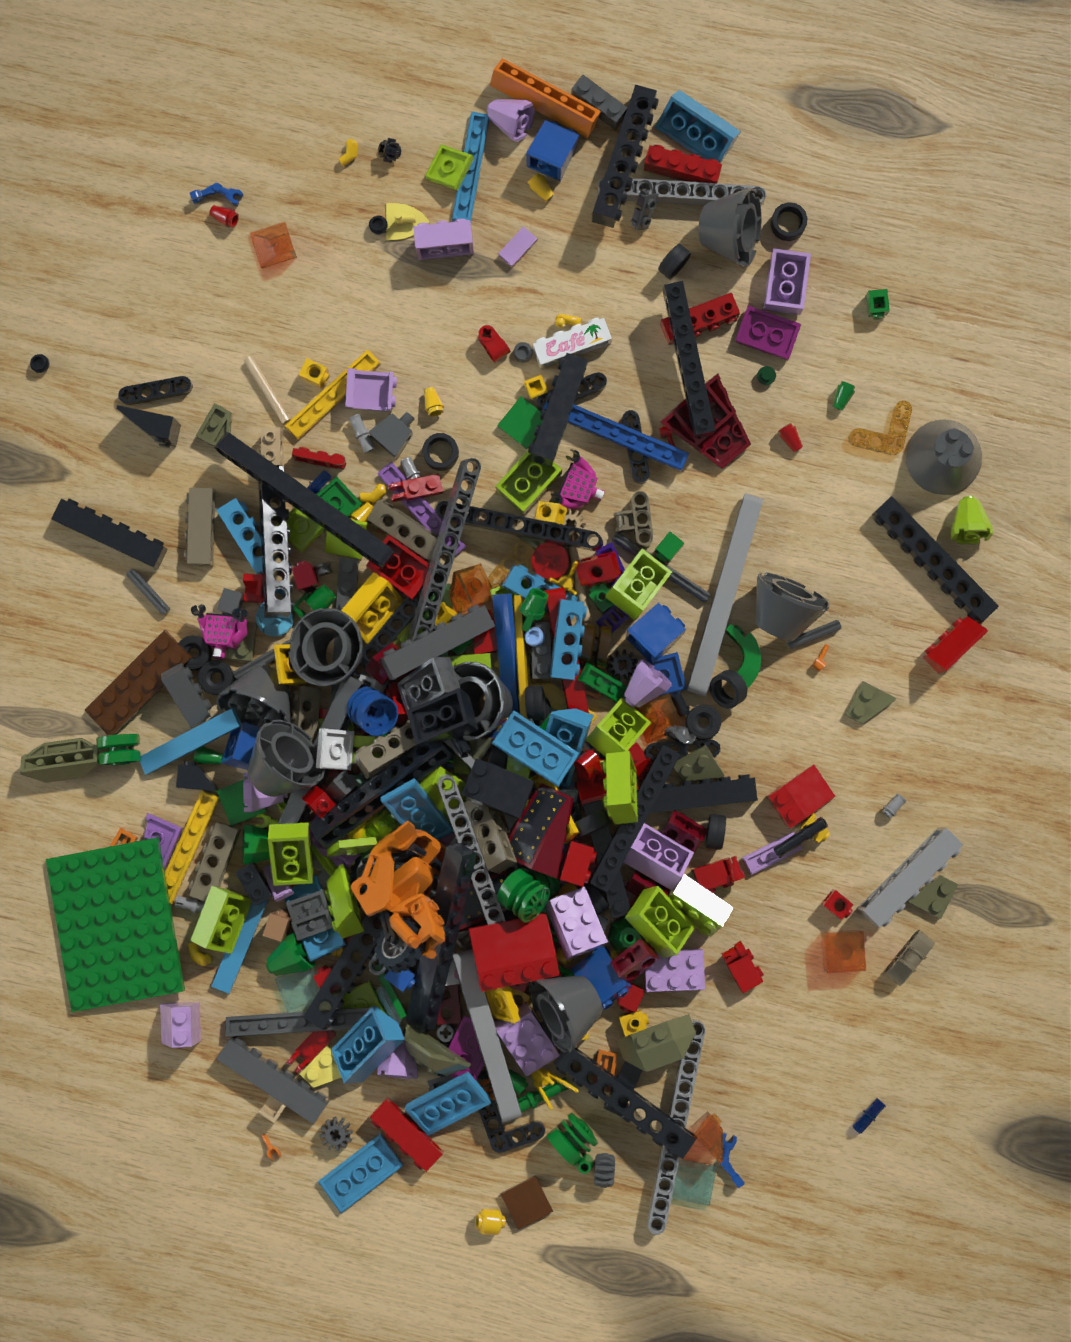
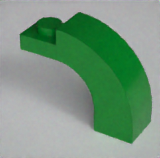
(751, 653)

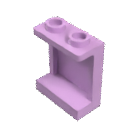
(370, 390)

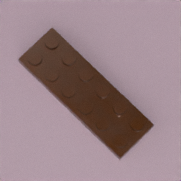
(136, 684)

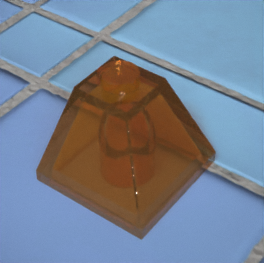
(273, 245)
(469, 588)
(661, 714)
(710, 1134)

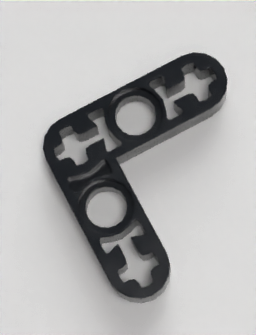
(507, 1135)

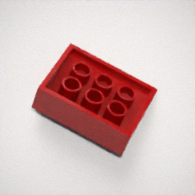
(513, 952)

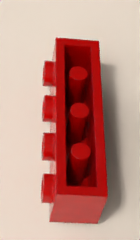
(681, 166)
(708, 316)
(406, 1134)

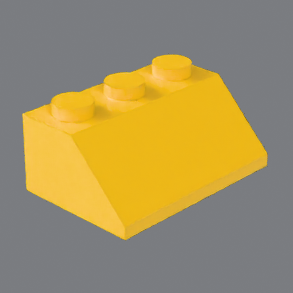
(373, 605)

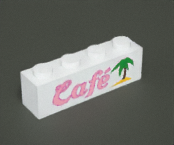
(575, 342)

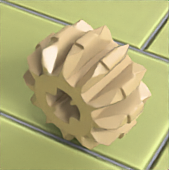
(574, 519)

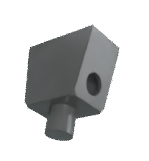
(393, 433)

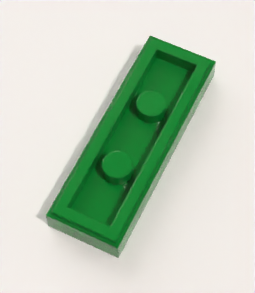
(602, 683)
(391, 992)

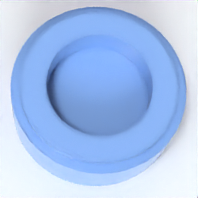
(534, 637)

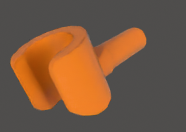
(819, 664)
(271, 1150)

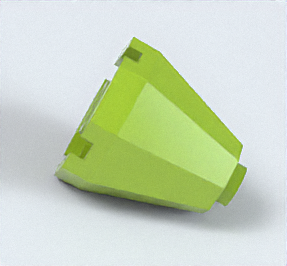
(970, 522)

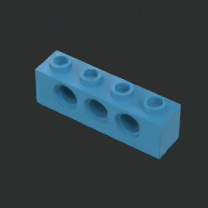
(229, 513)
(517, 573)
(570, 670)

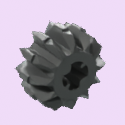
(329, 1135)
(604, 1170)

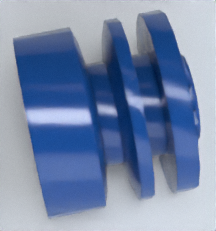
(372, 711)

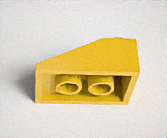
(285, 671)

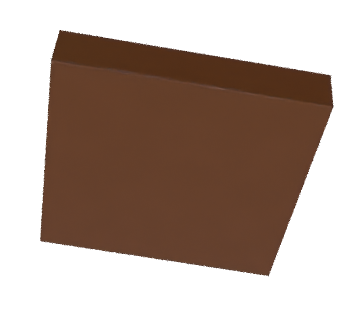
(526, 1202)

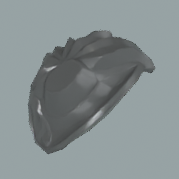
(680, 733)

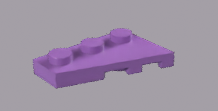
(167, 833)

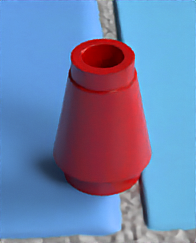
(226, 216)
(791, 437)

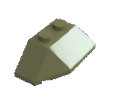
(60, 760)
(658, 1044)
(432, 1053)

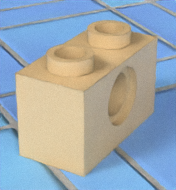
(272, 444)

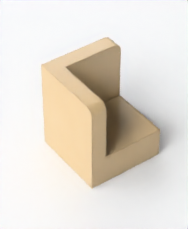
(272, 1109)

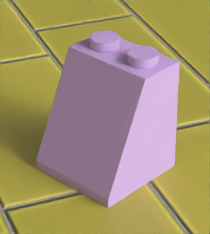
(180, 1024)

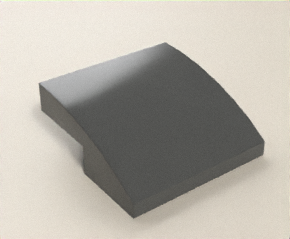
(310, 914)

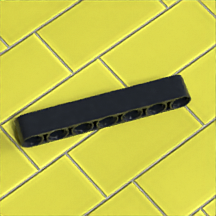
(387, 629)

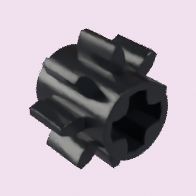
(389, 150)

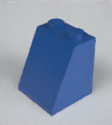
(552, 150)
(655, 632)
(240, 746)

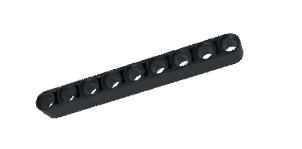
(527, 530)

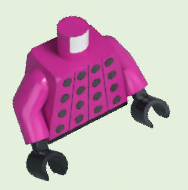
(578, 484)
(222, 630)

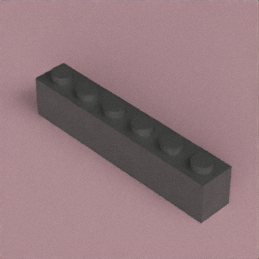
(436, 642)
(272, 1079)

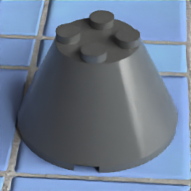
(943, 457)
(257, 697)

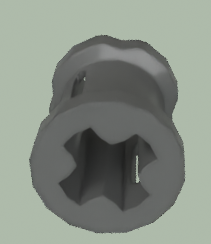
(441, 1036)

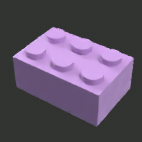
(443, 239)
(787, 281)
(658, 857)
(575, 923)
(677, 972)
(527, 1040)

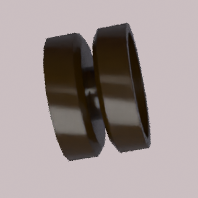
(595, 645)

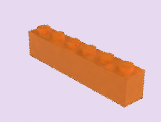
(545, 97)

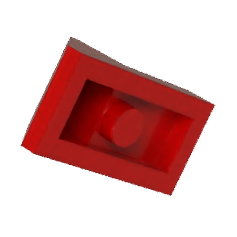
(641, 761)

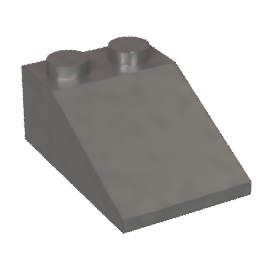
(428, 682)

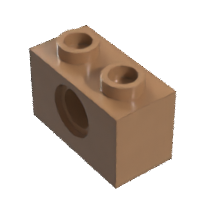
(278, 925)

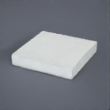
(335, 749)

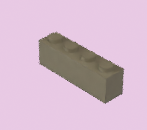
(200, 527)

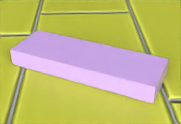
(766, 856)

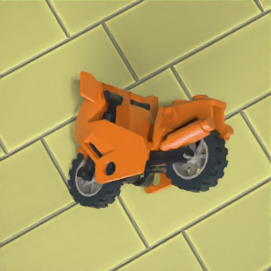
(397, 883)

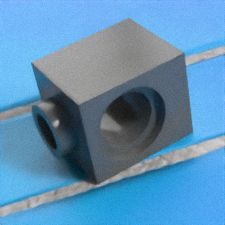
(229, 601)
(341, 787)

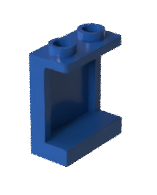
(602, 976)

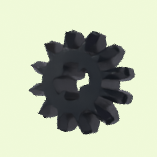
(615, 665)

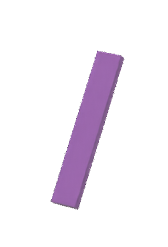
(418, 507)

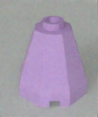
(512, 117)
(645, 684)
(256, 800)
(399, 1064)

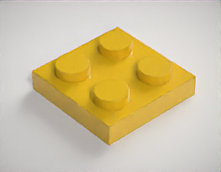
(502, 1004)

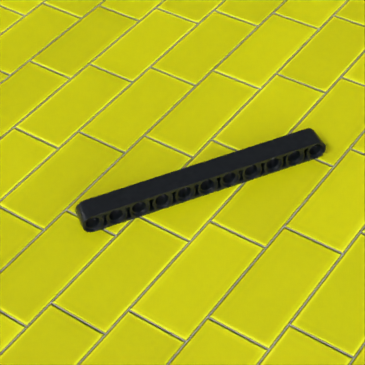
(304, 500)

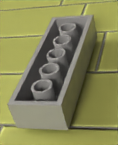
(910, 876)

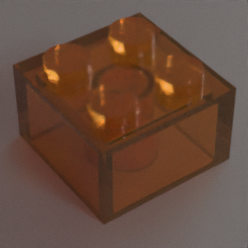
(843, 951)

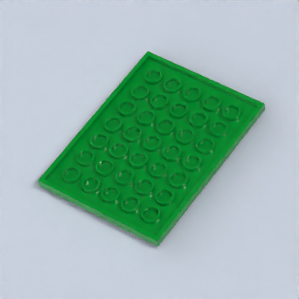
(115, 925)

